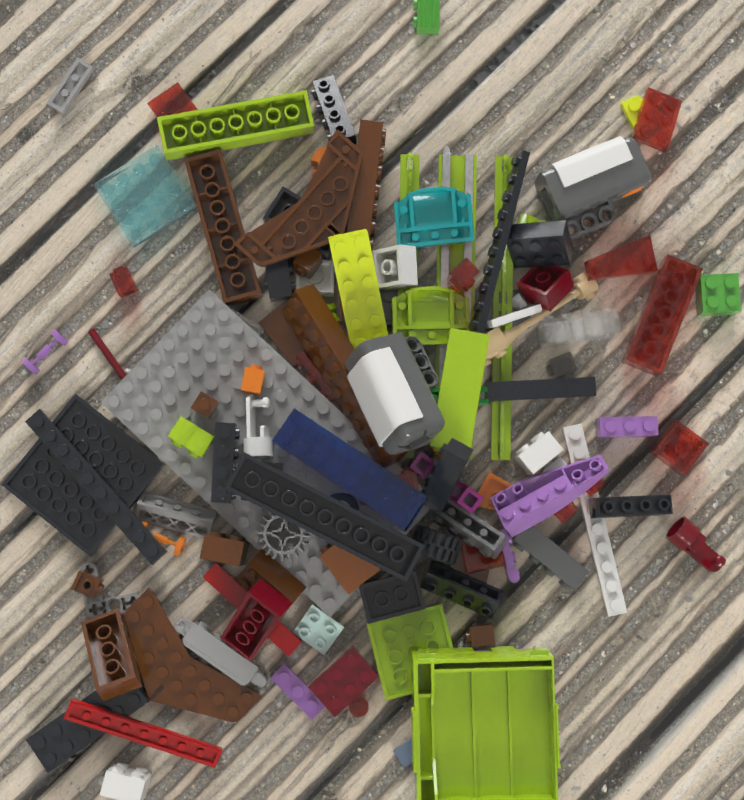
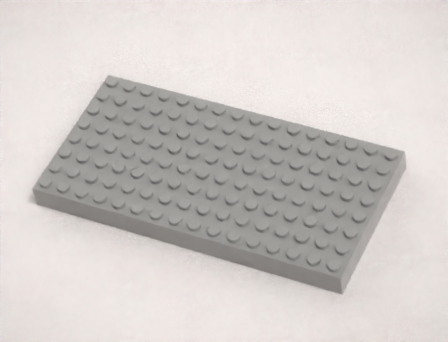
(209, 355)

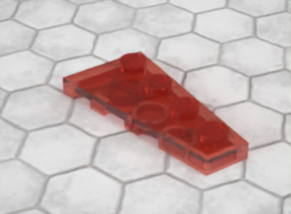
(626, 260)

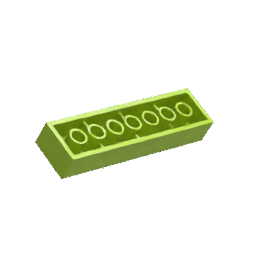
(236, 125)

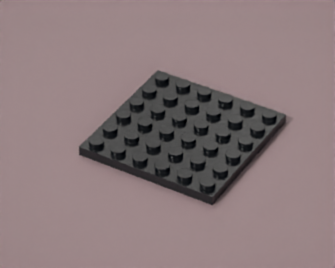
(59, 498)

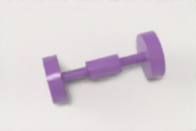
(44, 352)

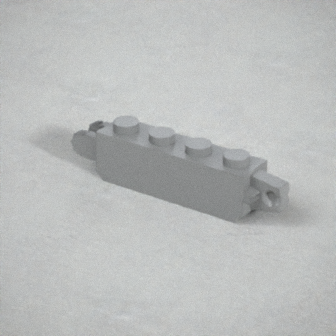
(219, 653)

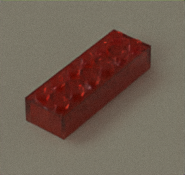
(662, 315)

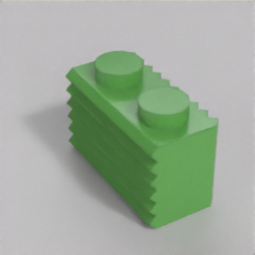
(427, 16)

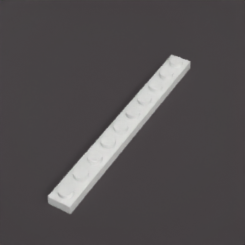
(596, 531)

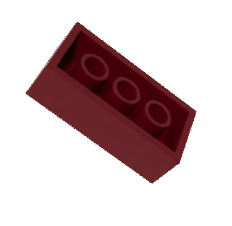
(256, 620)

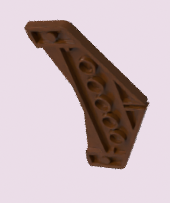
(307, 222)
(167, 663)

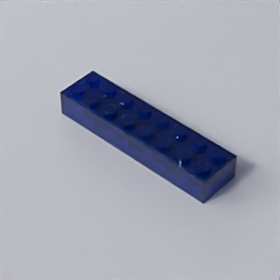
(350, 469)

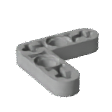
(89, 602)

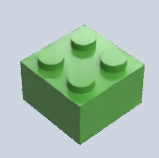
(718, 295)

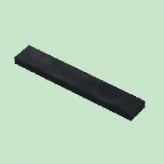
(540, 389)

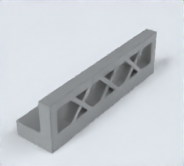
(175, 512)

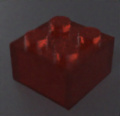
(679, 448)

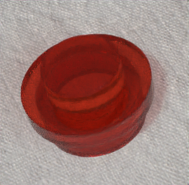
(358, 707)

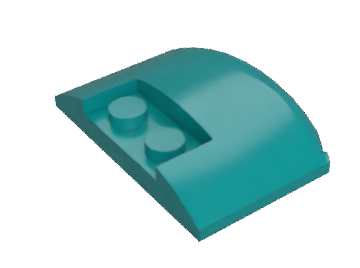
(434, 218)

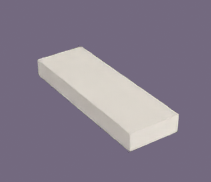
(513, 316)

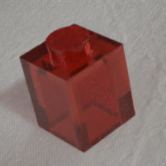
(123, 281)

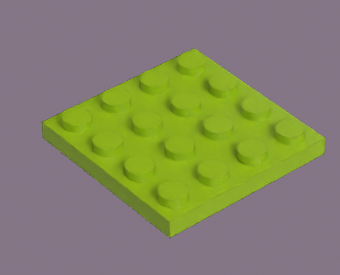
(397, 637)

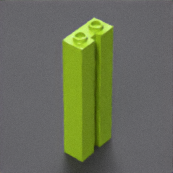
(461, 386)

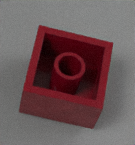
(545, 286)

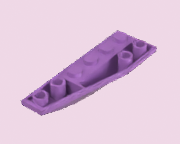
(546, 493)

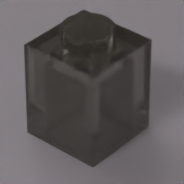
(560, 365)

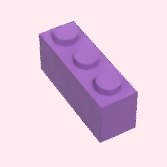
(626, 427)

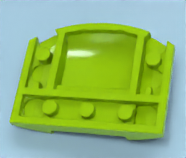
(430, 314)

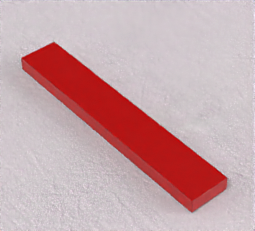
(235, 594)

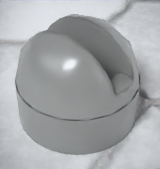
(519, 302)

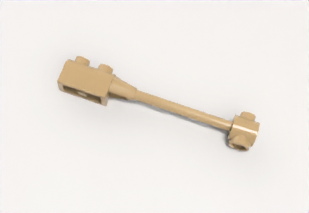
(501, 340)

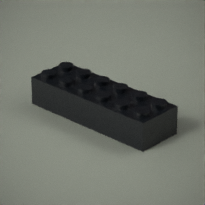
(65, 738)

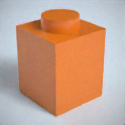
(253, 380)

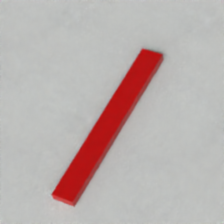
(142, 733)

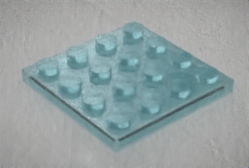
(145, 196)

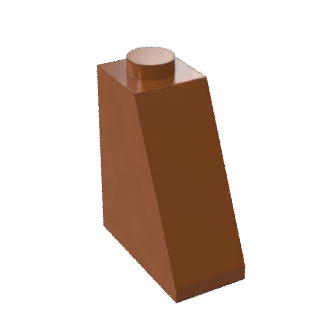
(346, 567)

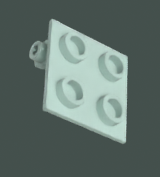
(318, 629)

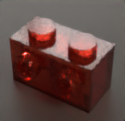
(463, 276)

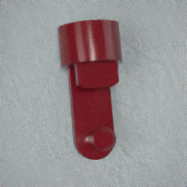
(688, 537)

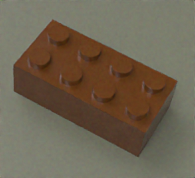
(111, 654)

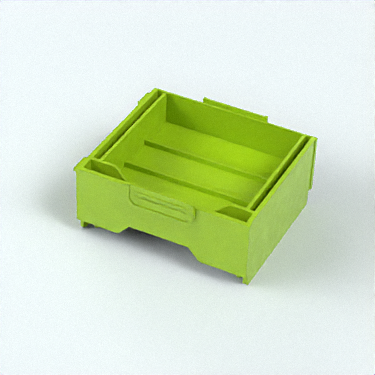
(484, 724)

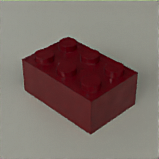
(343, 681)

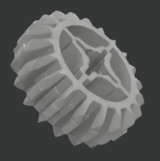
(281, 551)

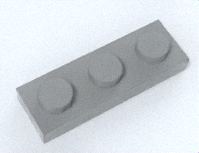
(70, 86)

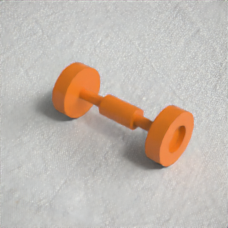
(179, 546)

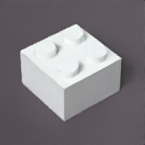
(395, 267)
(540, 452)
(125, 782)

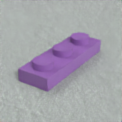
(297, 691)

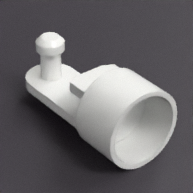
(262, 446)

